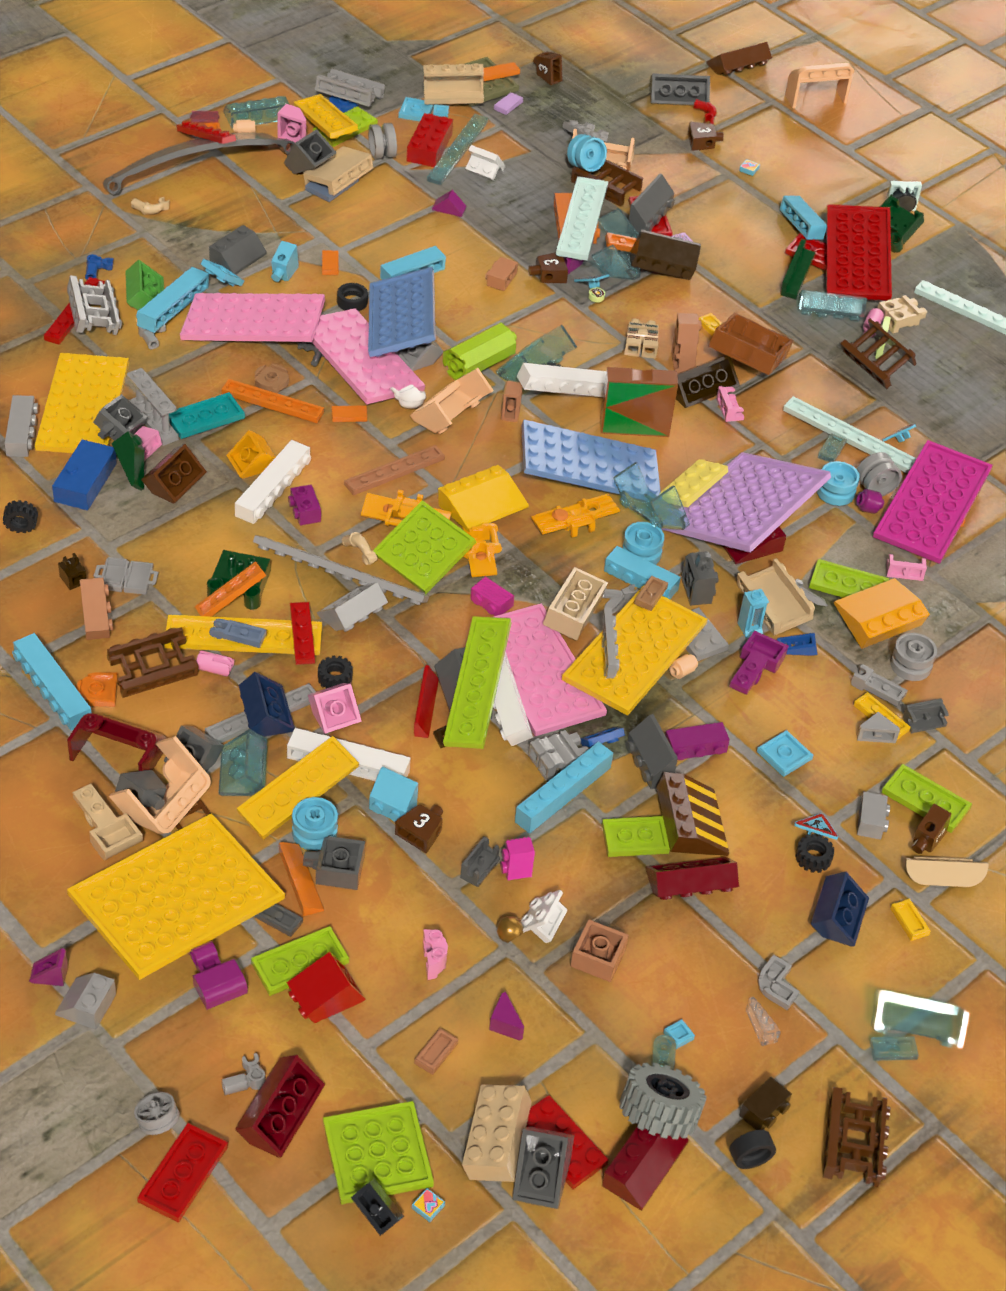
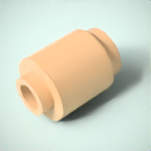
(244, 126)
(683, 666)

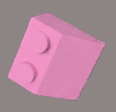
(291, 123)
(335, 707)

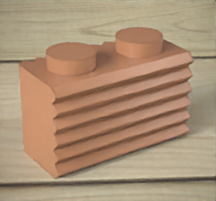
(501, 273)
(511, 401)

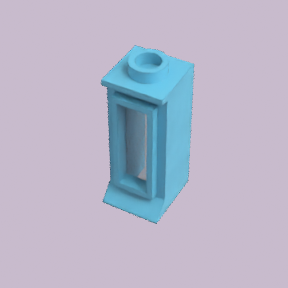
(752, 612)

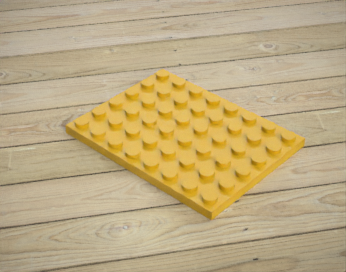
(175, 895)

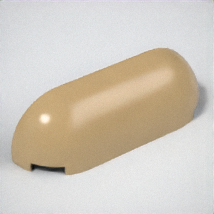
(946, 871)

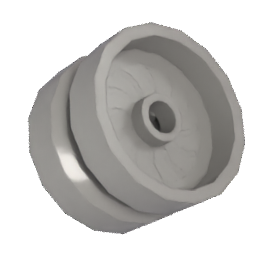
(382, 140)
(879, 473)
(913, 656)

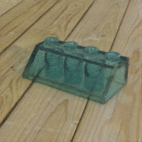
(260, 111)
(831, 304)

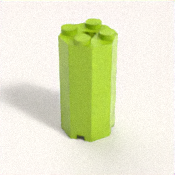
(480, 351)

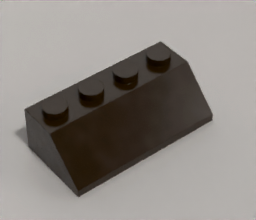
(665, 254)
(704, 380)

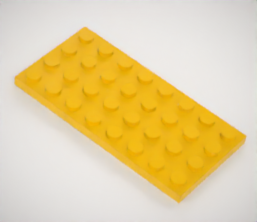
(76, 396)
(646, 650)

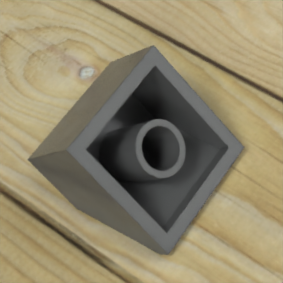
(200, 746)

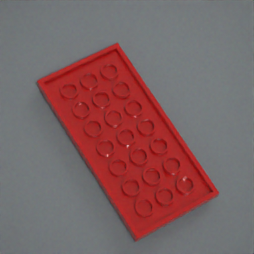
(859, 251)

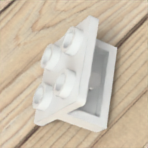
(545, 916)

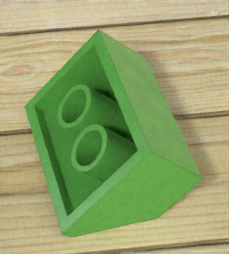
(142, 284)

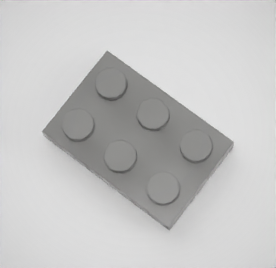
(707, 642)

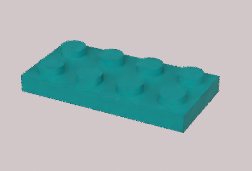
(205, 415)

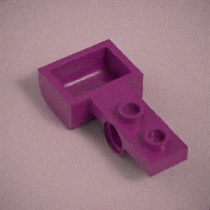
(759, 654)
(216, 981)

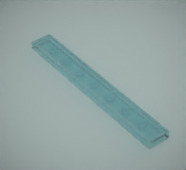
(457, 149)

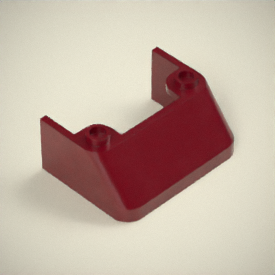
(118, 731)

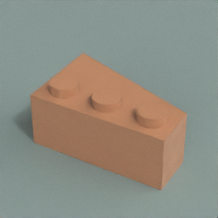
(685, 341)
(96, 608)

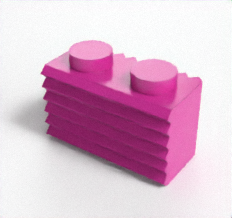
(492, 597)
(518, 858)

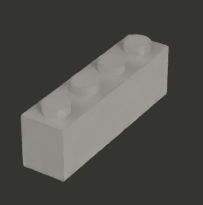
(20, 426)

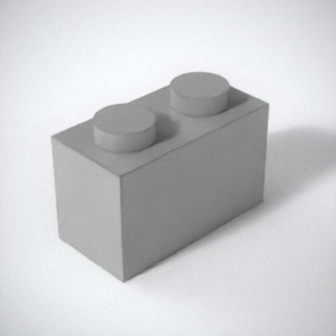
(873, 815)

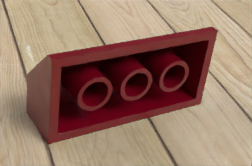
(693, 877)
(280, 1106)
(642, 1166)

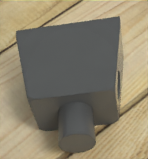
(144, 786)

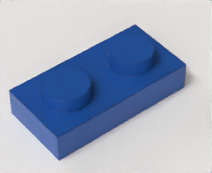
(610, 736)

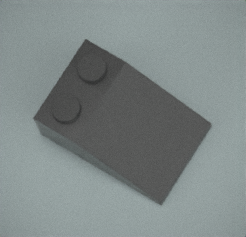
(542, 1166)

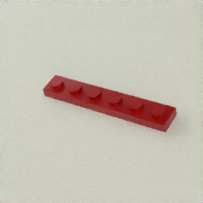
(206, 132)
(65, 320)

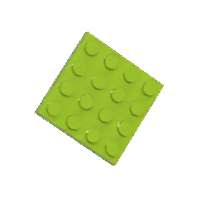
(424, 547)
(380, 1146)

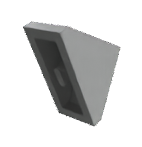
(878, 729)

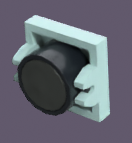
(906, 193)

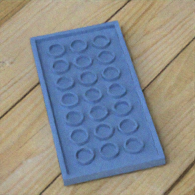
(401, 312)
(583, 457)

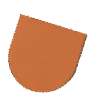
(99, 689)

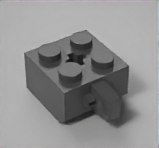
(118, 418)
(699, 578)
(338, 862)

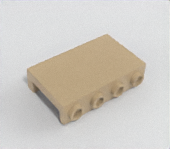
(453, 84)
(340, 169)
(787, 601)

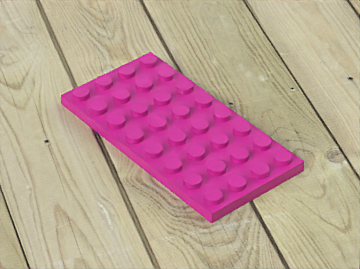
(933, 501)

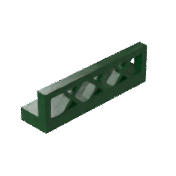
(797, 271)

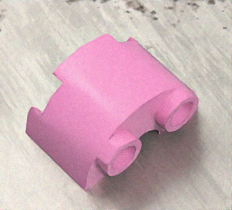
(435, 950)

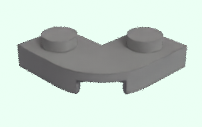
(772, 983)

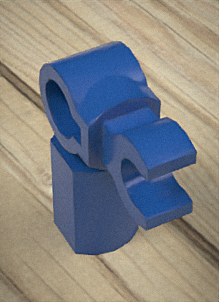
(95, 263)

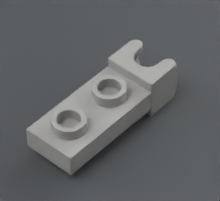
(878, 685)

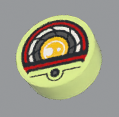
(596, 294)

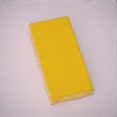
(910, 919)

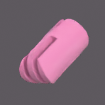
(876, 315)
(214, 663)

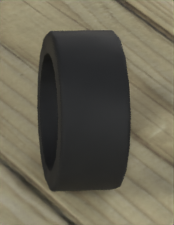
(352, 289)
(752, 1149)

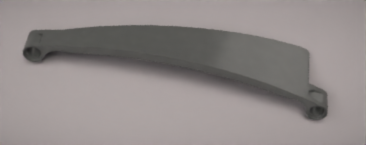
(188, 148)

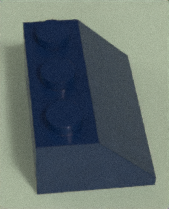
(265, 706)
(840, 909)

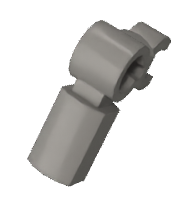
(149, 337)
(254, 1079)

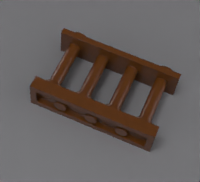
(618, 174)
(873, 368)

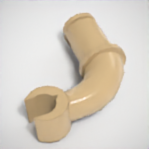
(147, 208)
(356, 540)

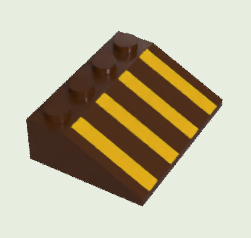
(691, 816)

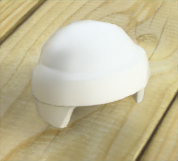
(409, 397)

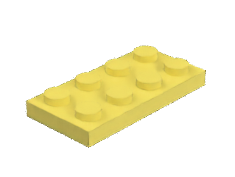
(697, 480)

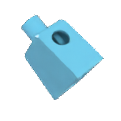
(284, 262)

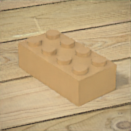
(575, 603)
(496, 1133)

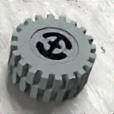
(662, 1100)

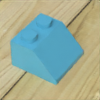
(393, 794)

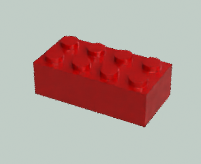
(429, 140)

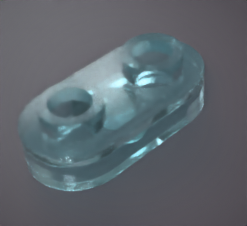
(664, 1057)

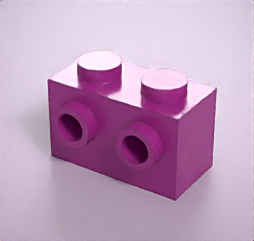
(305, 505)

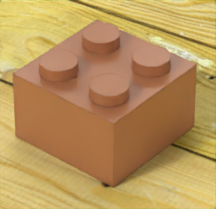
(599, 950)

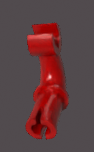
(709, 108)

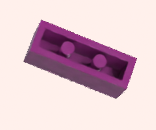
(698, 740)

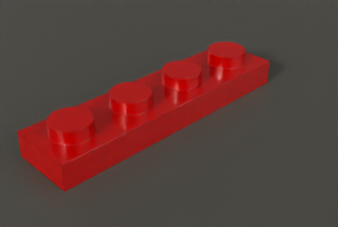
(302, 633)

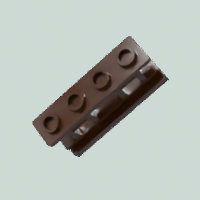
(157, 675)
(838, 1134)

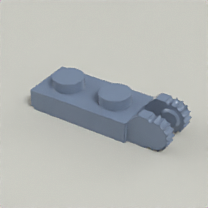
(238, 632)

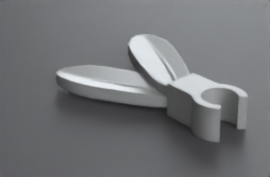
(618, 595)

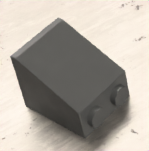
(309, 153)

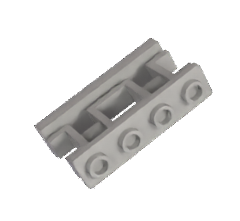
(350, 87)
(96, 295)

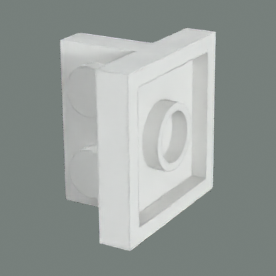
(484, 163)

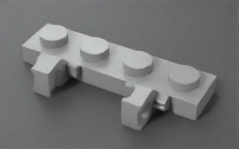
(587, 128)
(608, 642)

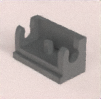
(925, 715)
(479, 862)

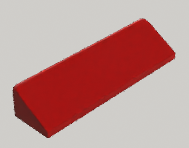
(426, 703)

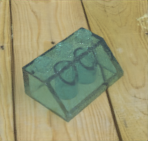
(243, 765)

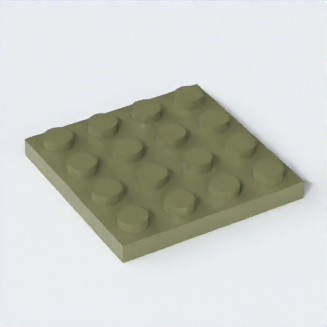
(497, 87)

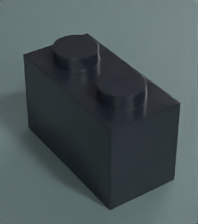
(377, 1207)

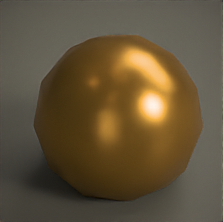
(509, 928)

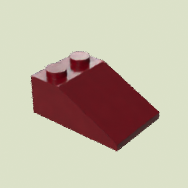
(772, 544)

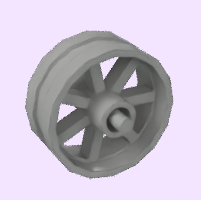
(159, 1111)

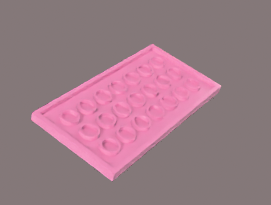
(253, 317)
(344, 343)
(538, 662)

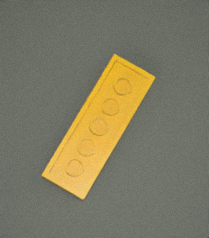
(326, 116)
(304, 780)

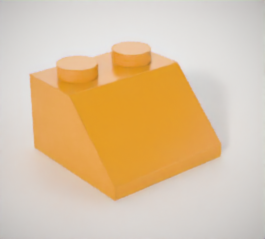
(250, 455)

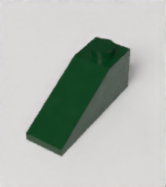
(131, 456)

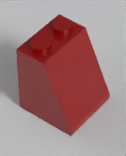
(324, 989)

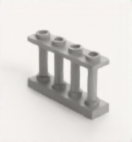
(153, 404)

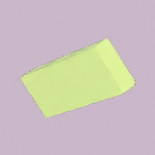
(879, 352)

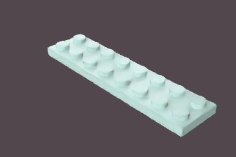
(582, 218)

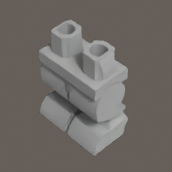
(555, 752)

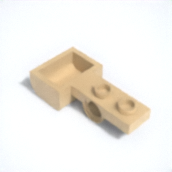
(111, 832)

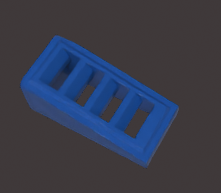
(804, 644)

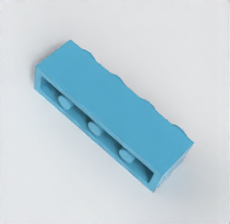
(803, 217)
(420, 260)
(638, 570)

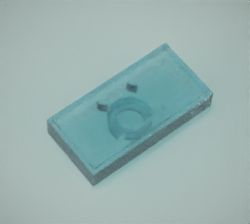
(832, 448)
(894, 1048)

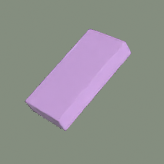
(508, 103)

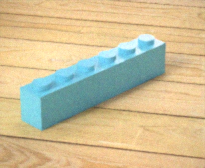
(172, 299)
(51, 680)
(563, 787)

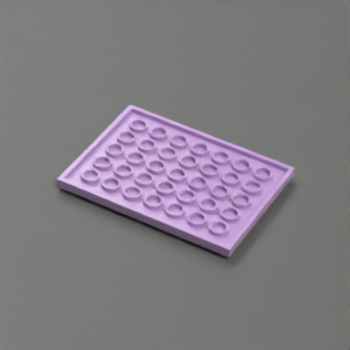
(751, 501)

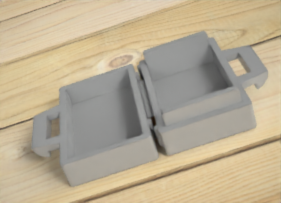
(133, 575)

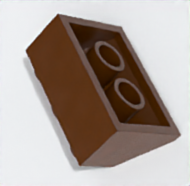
(174, 474)

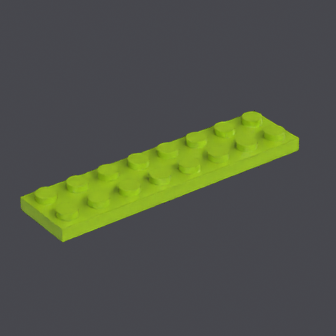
(477, 682)

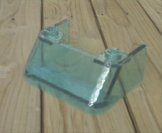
(615, 261)
(544, 349)
(662, 510)
(919, 1017)

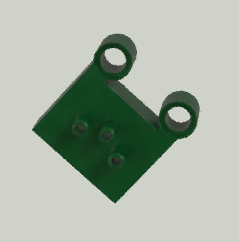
(902, 223)
(232, 564)

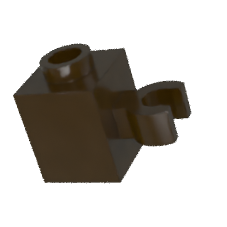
(71, 571)

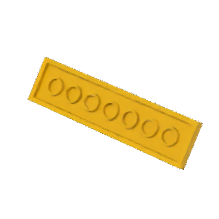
(277, 639)

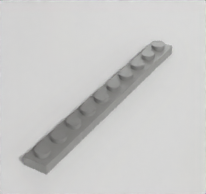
(333, 567)

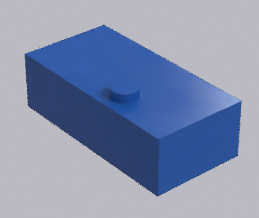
(84, 474)

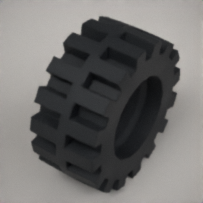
(22, 509)
(331, 665)
(812, 862)

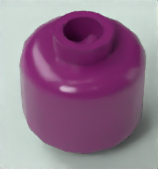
(870, 501)

